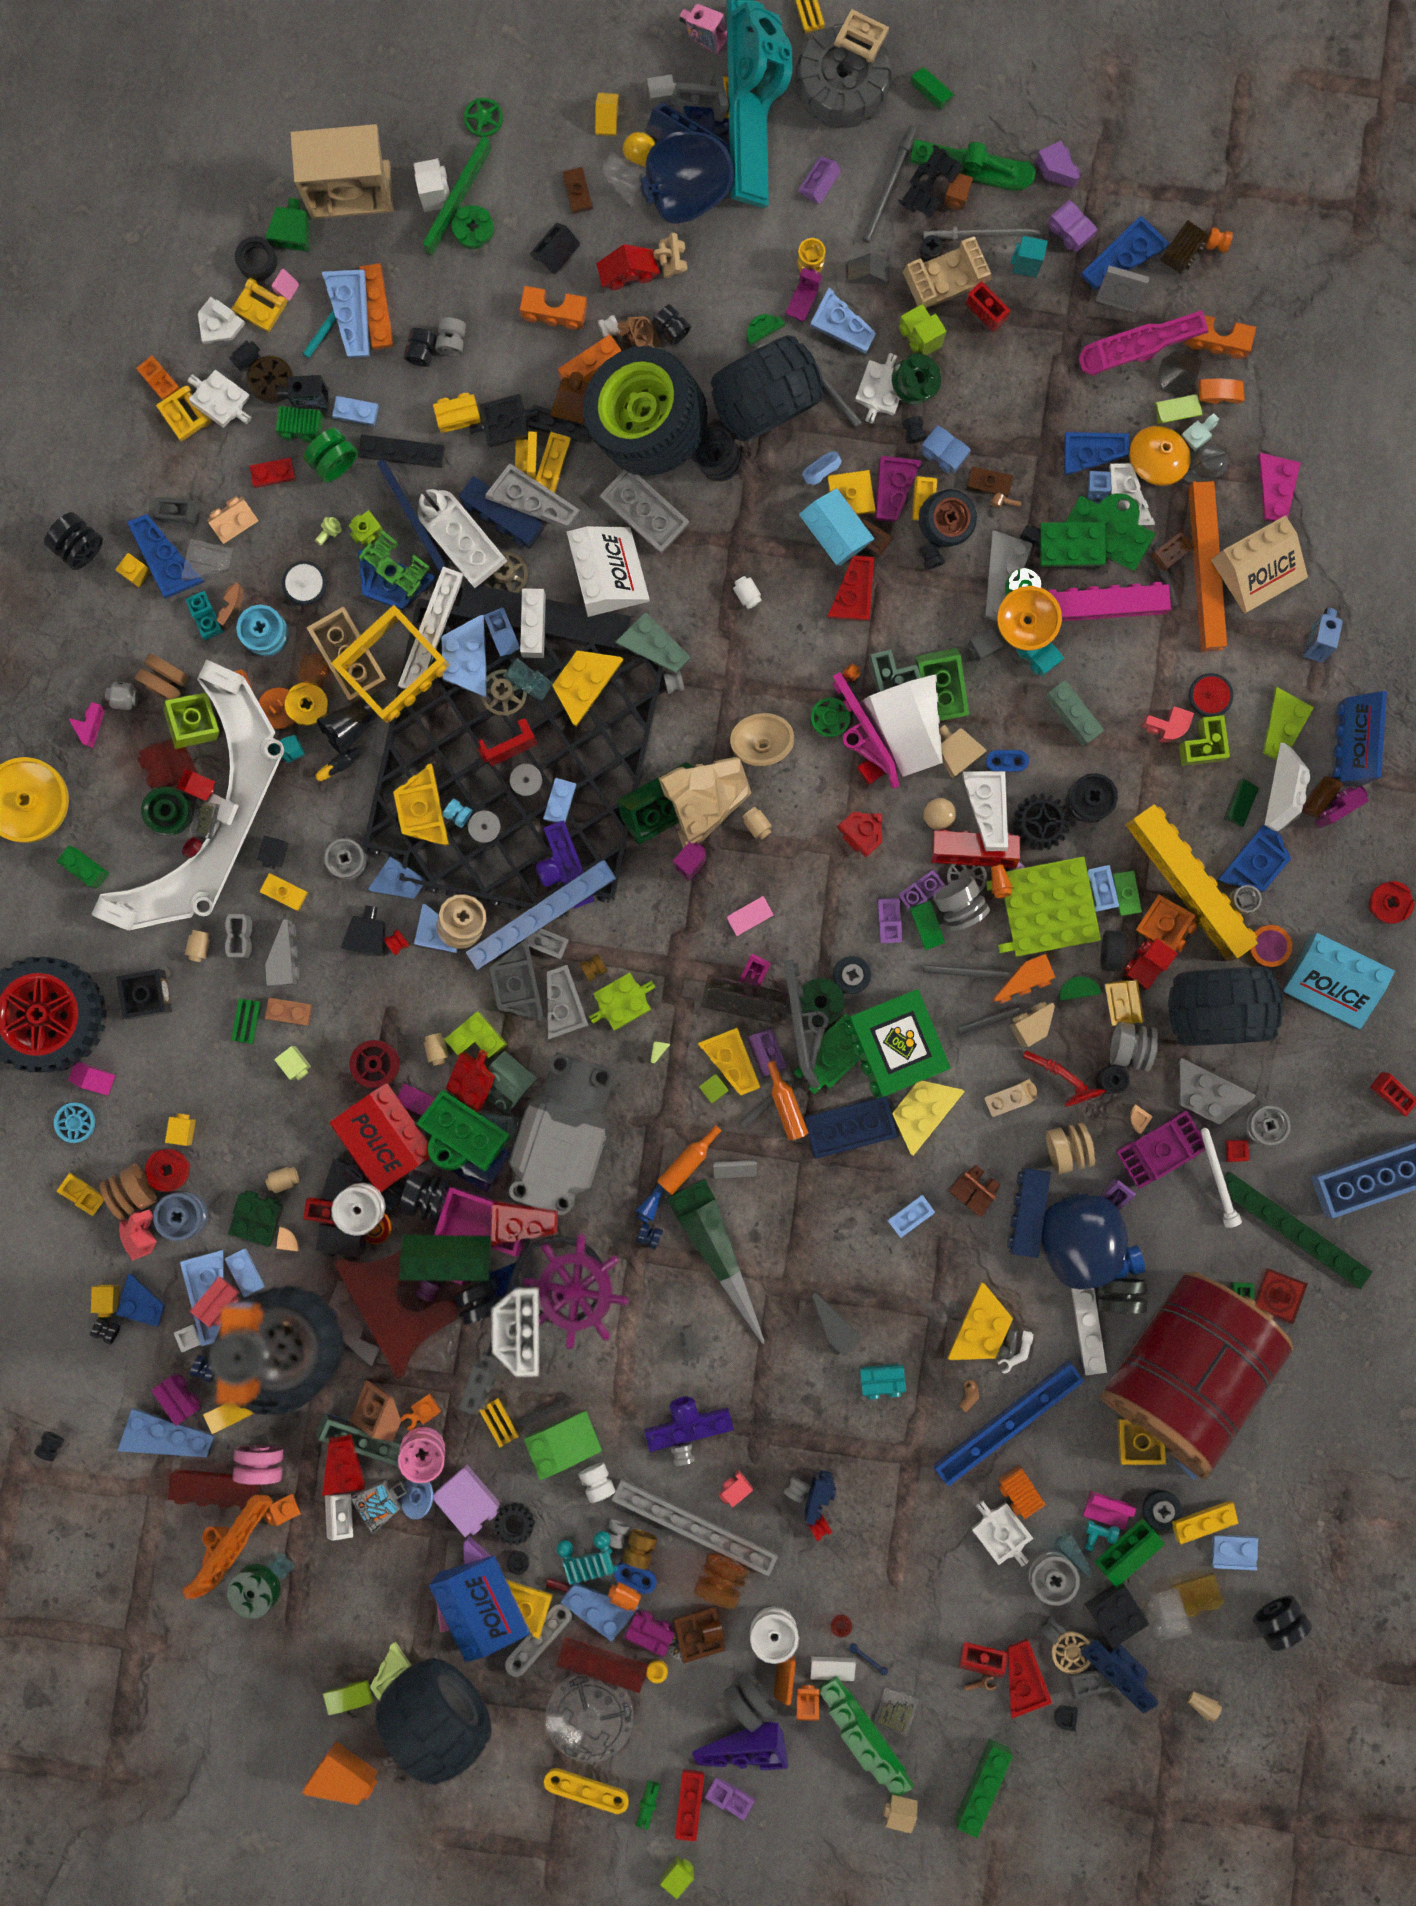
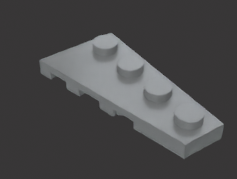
(1005, 557)

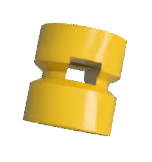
(811, 255)

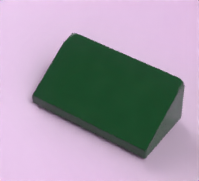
(1241, 802)

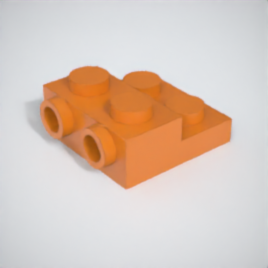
(1168, 923)

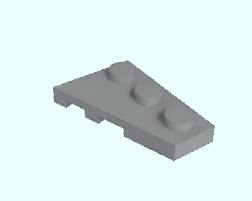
(564, 1005)

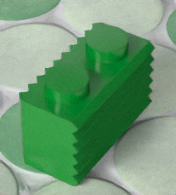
(298, 423)
(82, 867)

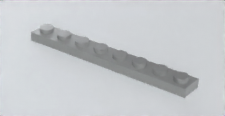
(695, 1527)

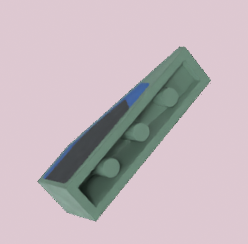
(379, 1449)

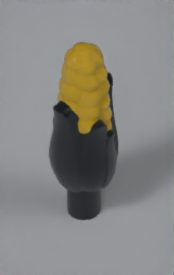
(337, 764)

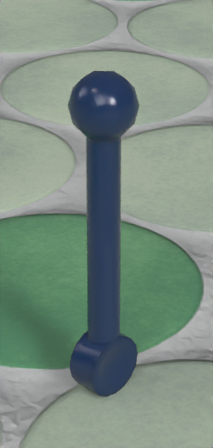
(854, 1649)

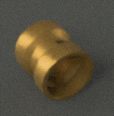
(593, 967)

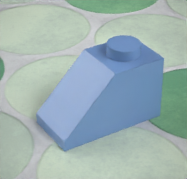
(502, 632)

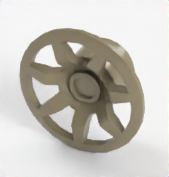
(506, 573)
(503, 692)

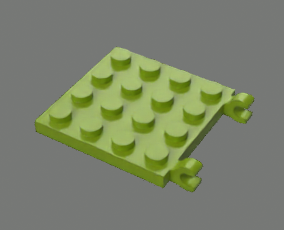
(1050, 907)

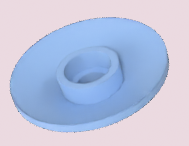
(417, 1499)

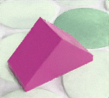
(755, 970)
(91, 1078)

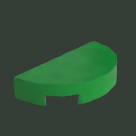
(762, 327)
(1079, 987)

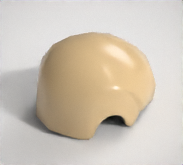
(940, 814)

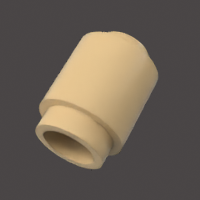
(757, 823)
(197, 945)
(436, 1049)
(282, 1179)

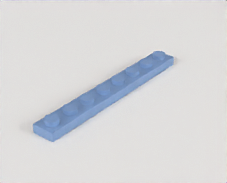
(541, 915)

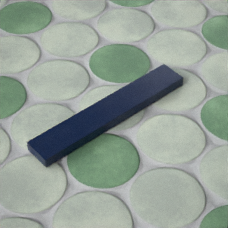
(411, 514)

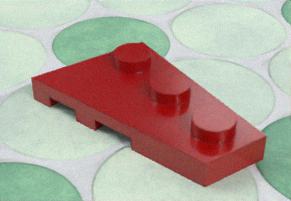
(855, 592)
(1026, 1682)

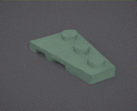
(652, 642)

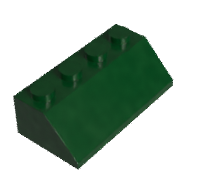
(648, 810)
(445, 1258)

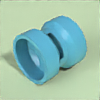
(457, 813)

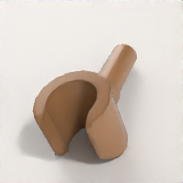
(999, 499)
(983, 1683)

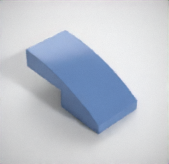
(1098, 486)

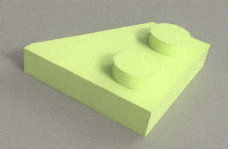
(390, 1668)

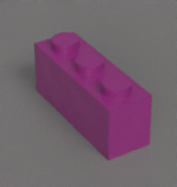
(690, 860)

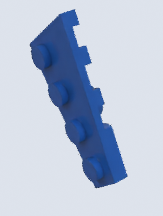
(161, 556)

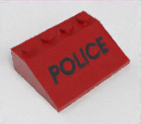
(382, 1138)

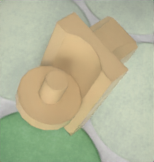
(669, 256)

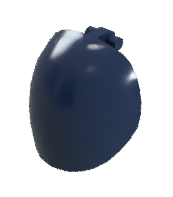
(686, 175)
(1084, 1241)

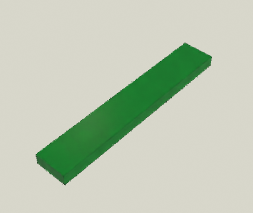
(457, 195)

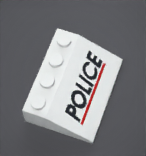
(607, 568)

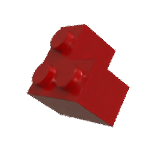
(627, 265)
(1152, 959)

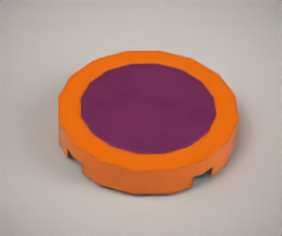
(1273, 946)

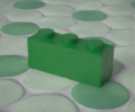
(1129, 1552)

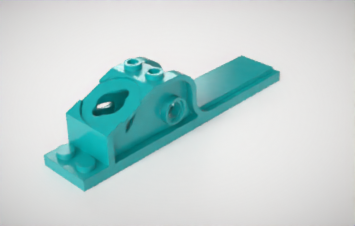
(763, 53)

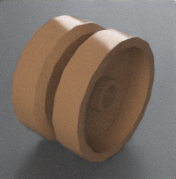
(162, 677)

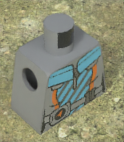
(378, 1503)

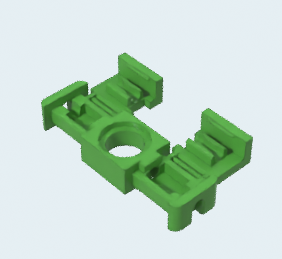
(379, 558)

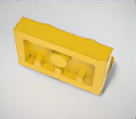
(526, 455)

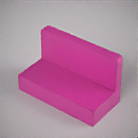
(1108, 1510)

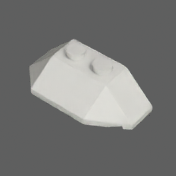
(1287, 789)
(517, 1331)

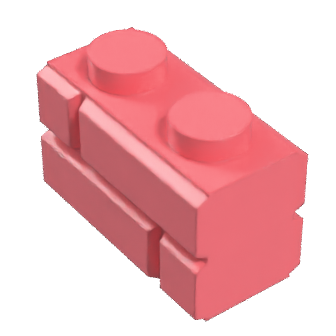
(217, 1296)

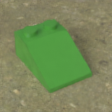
(950, 681)
(562, 1444)

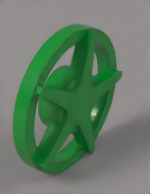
(483, 117)

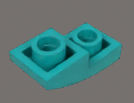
(204, 615)

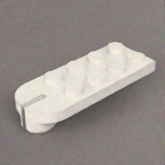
(460, 536)

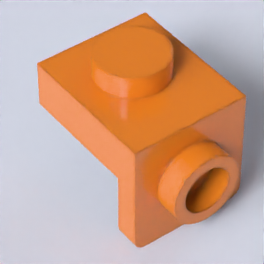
(281, 1511)
(807, 1703)

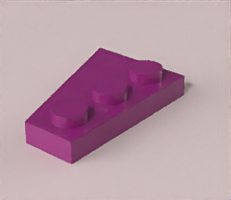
(893, 485)

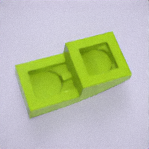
(348, 1697)

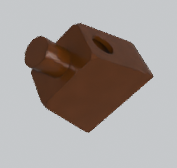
(570, 398)

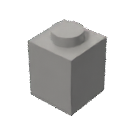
(660, 90)

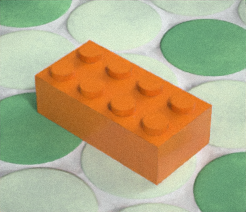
(234, 1317)

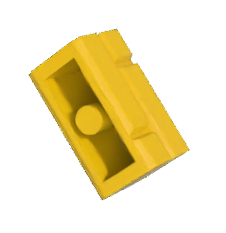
(456, 412)

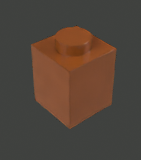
(958, 192)

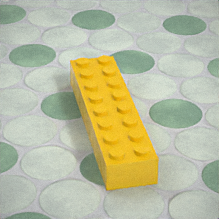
(1192, 883)

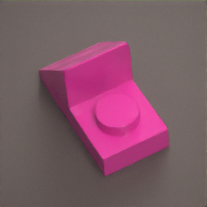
(88, 730)

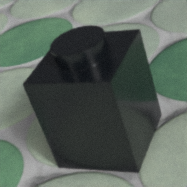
(272, 852)

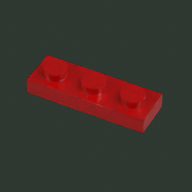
(689, 1805)

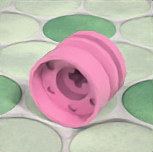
(419, 1466)

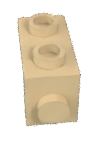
(1011, 1098)

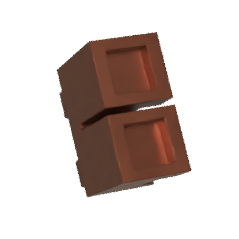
(982, 1195)

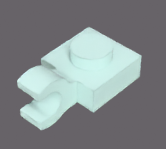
(1199, 433)

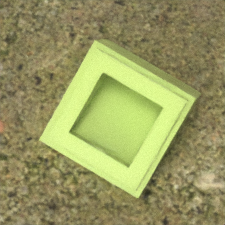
(658, 1050)

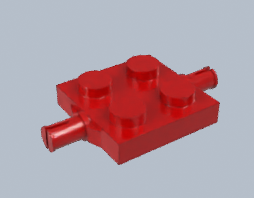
(471, 1080)

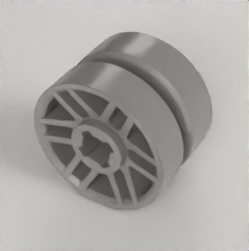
(346, 848)
(1278, 1124)

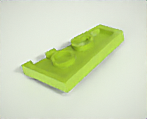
(1286, 721)

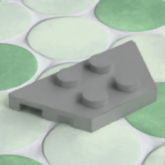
(1209, 1094)

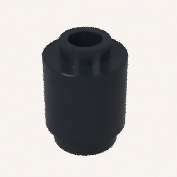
(244, 355)

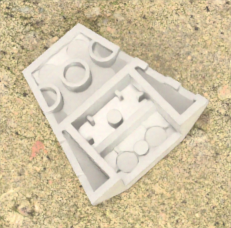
(908, 723)

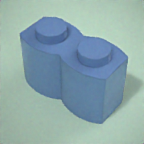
(945, 450)

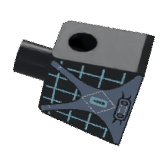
(305, 392)

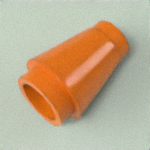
(1000, 882)

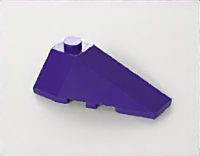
(745, 1748)

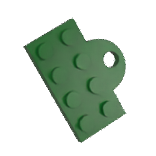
(1124, 537)
(461, 1134)

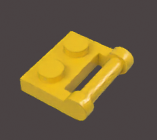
(255, 311)
(178, 417)

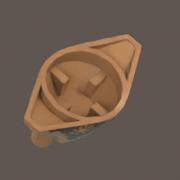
(639, 332)

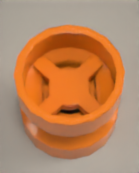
(1219, 240)

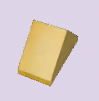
(606, 114)

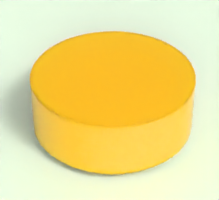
(657, 1671)

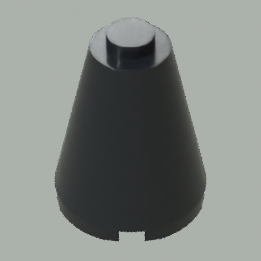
(346, 724)

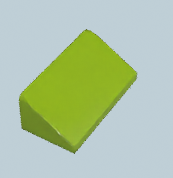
(1178, 409)

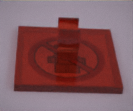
(1280, 1295)

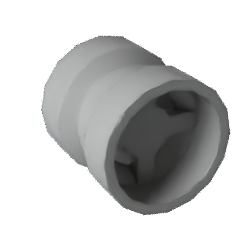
(617, 1531)

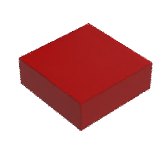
(1237, 1150)

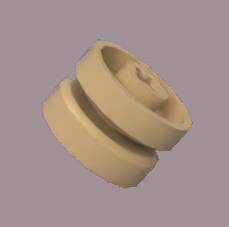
(461, 921)

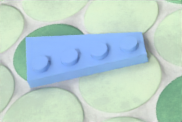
(349, 303)

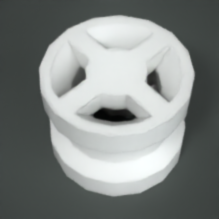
(609, 326)

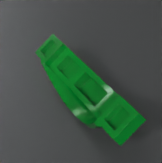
(864, 1738)

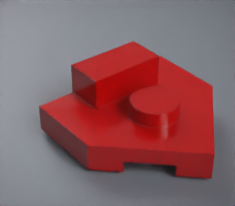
(862, 831)

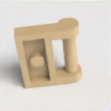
(865, 30)

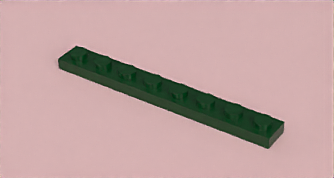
(1296, 1231)

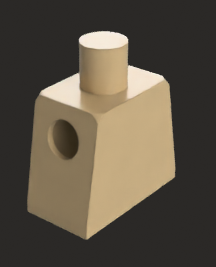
(958, 750)

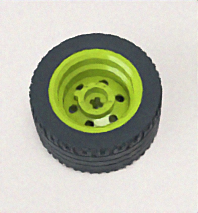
(655, 400)

